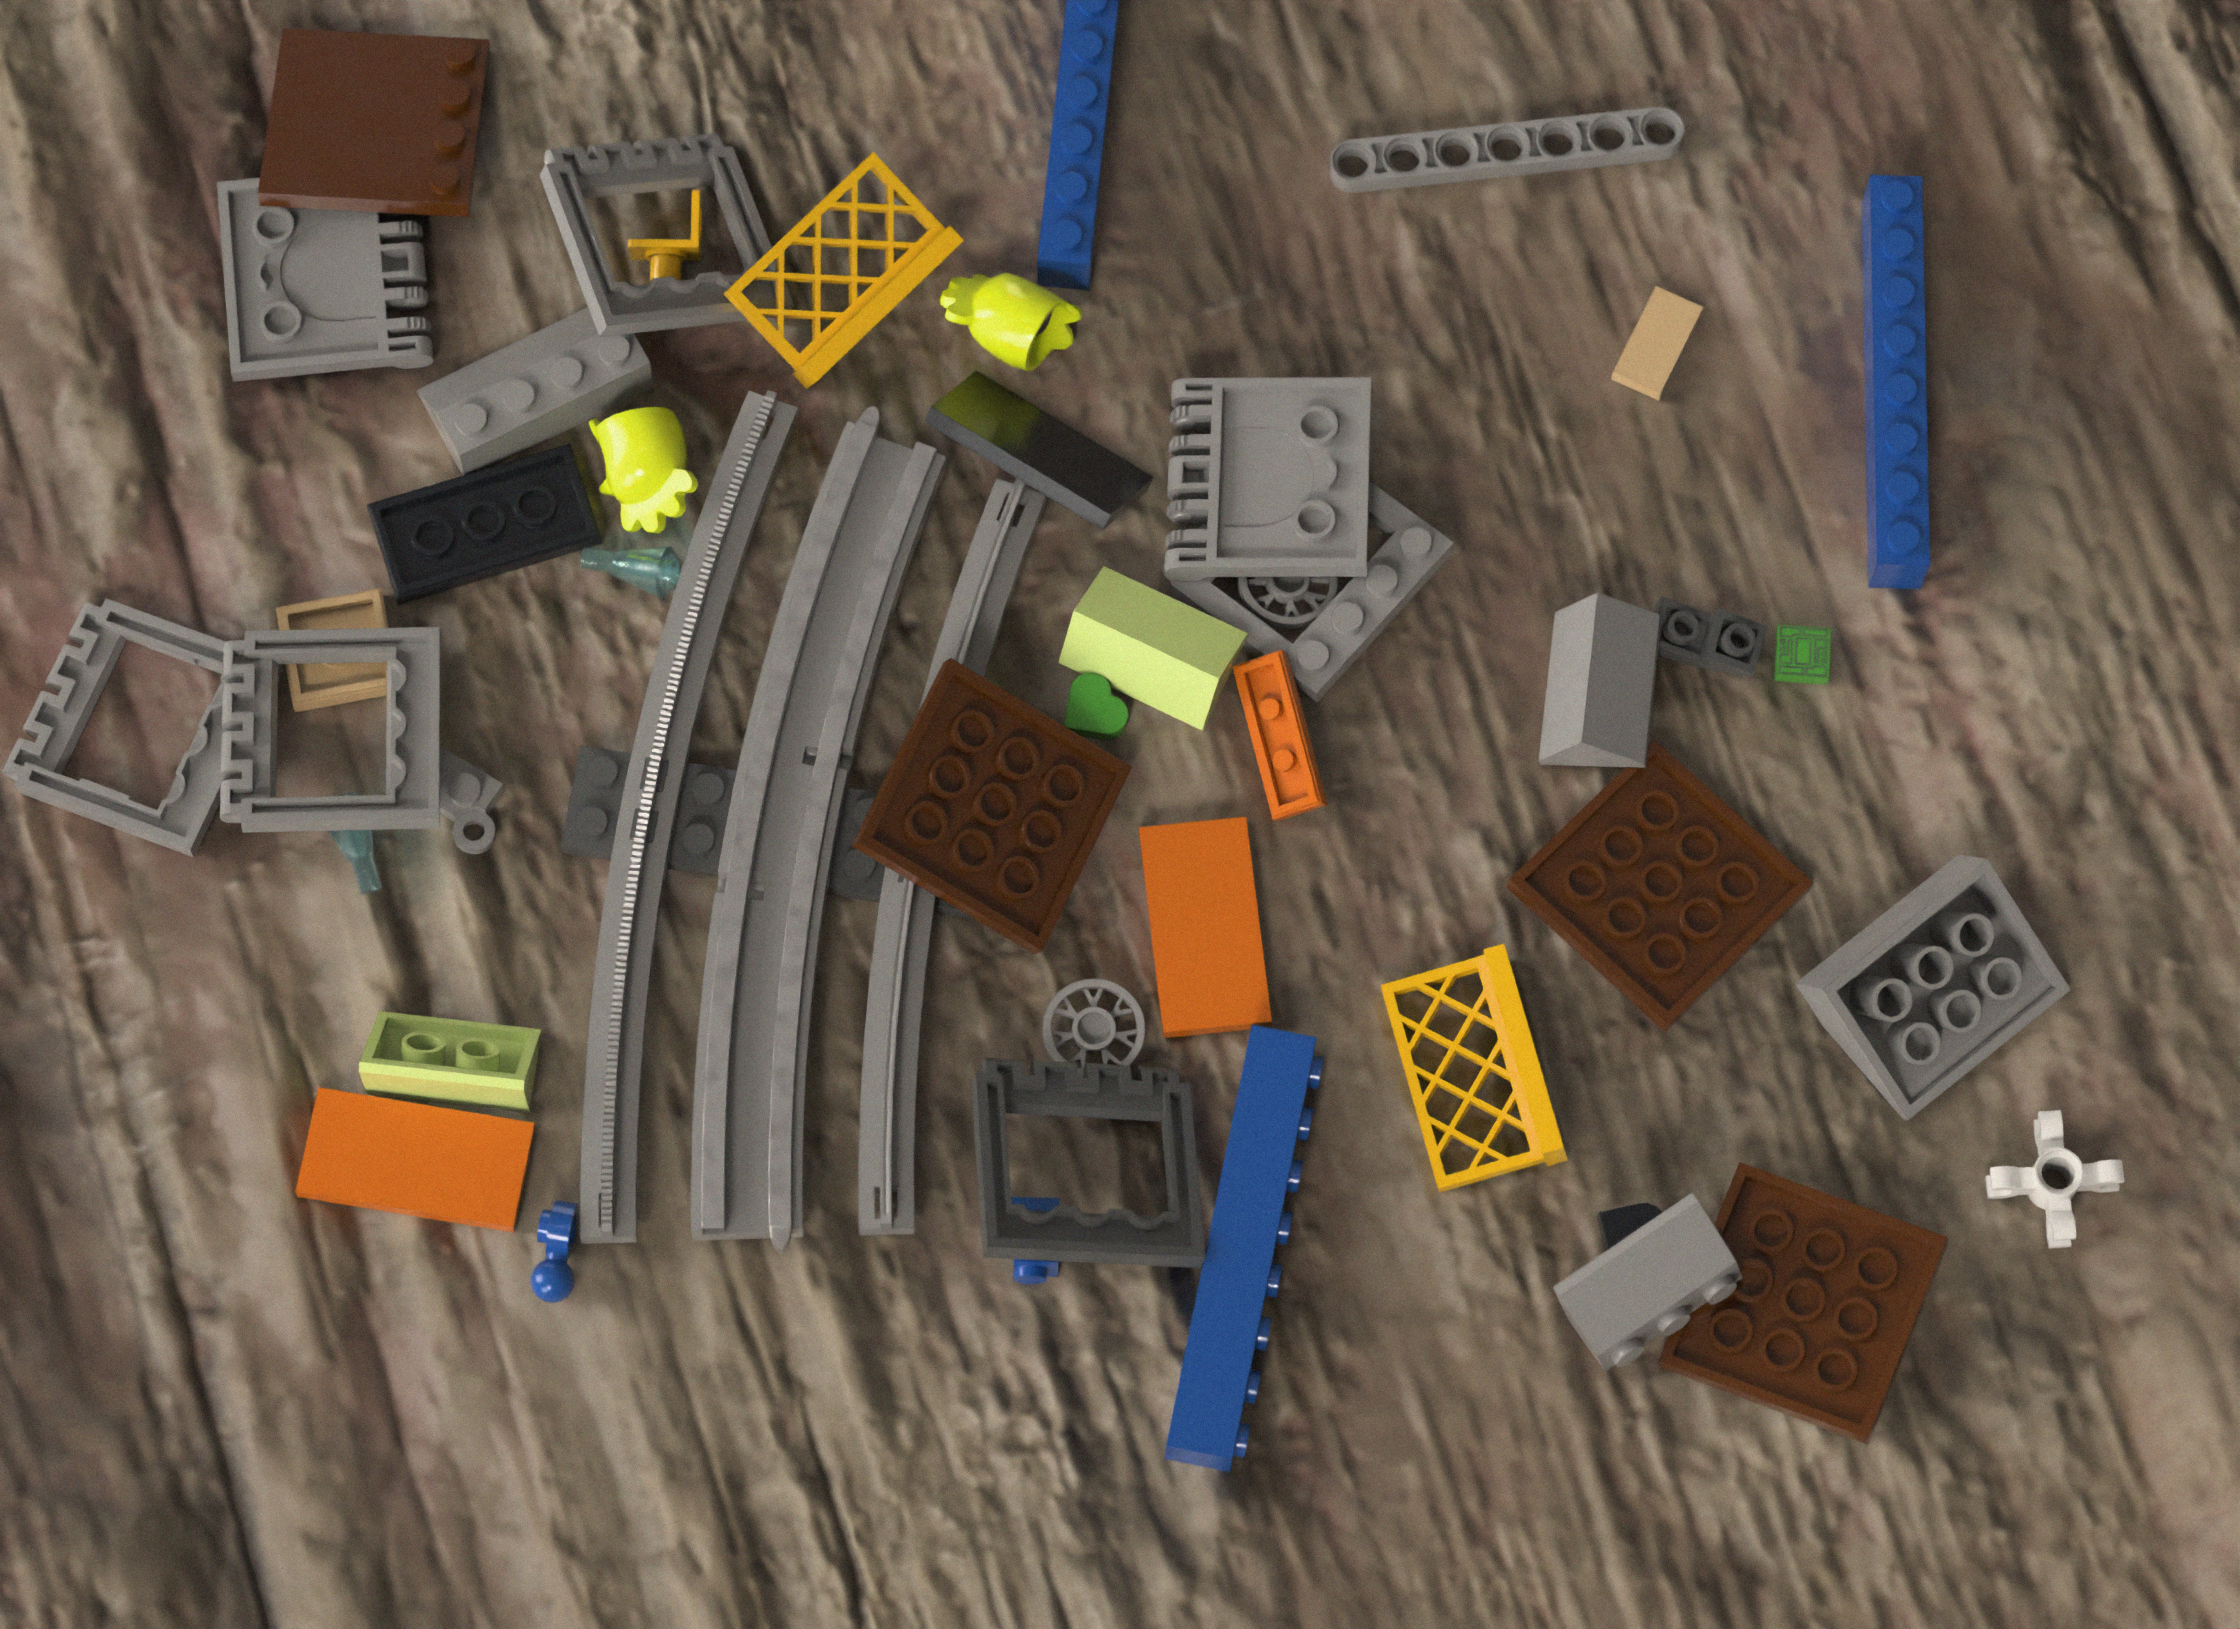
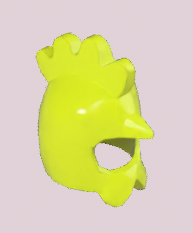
(1007, 315)
(645, 466)

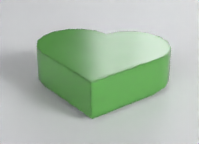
(1093, 709)

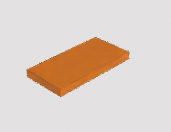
(1204, 927)
(416, 1159)

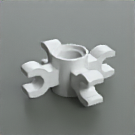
(2014, 1181)

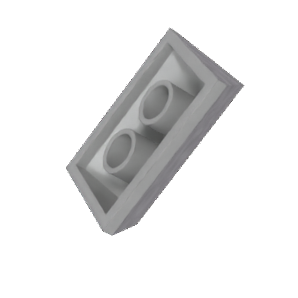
(1600, 684)

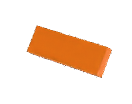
(1280, 735)

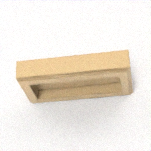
(1657, 343)

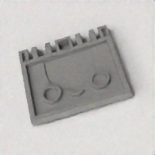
(312, 288)
(1273, 479)

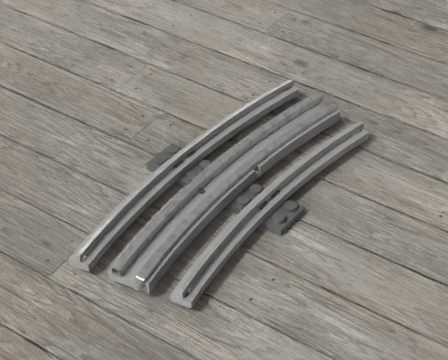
(774, 837)

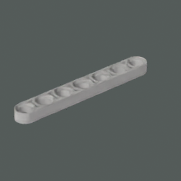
(1486, 165)

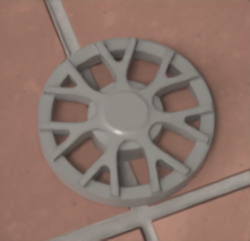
(1286, 591)
(1094, 1026)

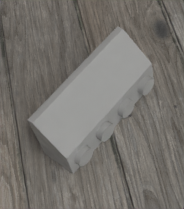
(534, 390)

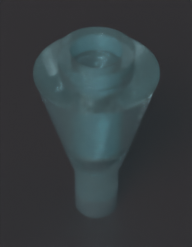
(647, 568)
(358, 849)

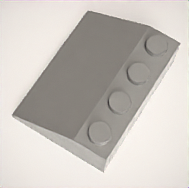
(1934, 984)

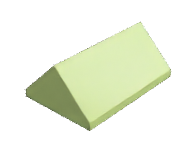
(1152, 647)
(450, 1061)

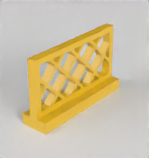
(875, 302)
(1519, 1056)

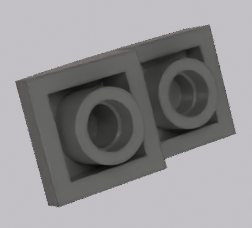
(1707, 640)

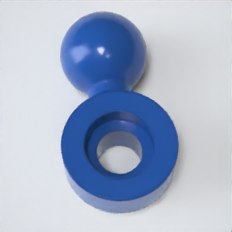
(553, 1278)

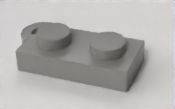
(467, 799)

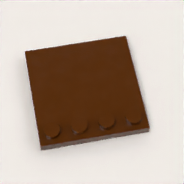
(374, 122)
(992, 806)
(1659, 886)
(1818, 1304)

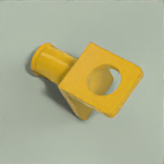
(668, 254)

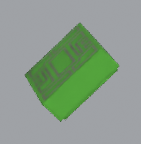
(1802, 654)

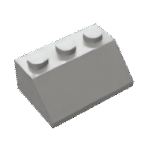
(1649, 1283)

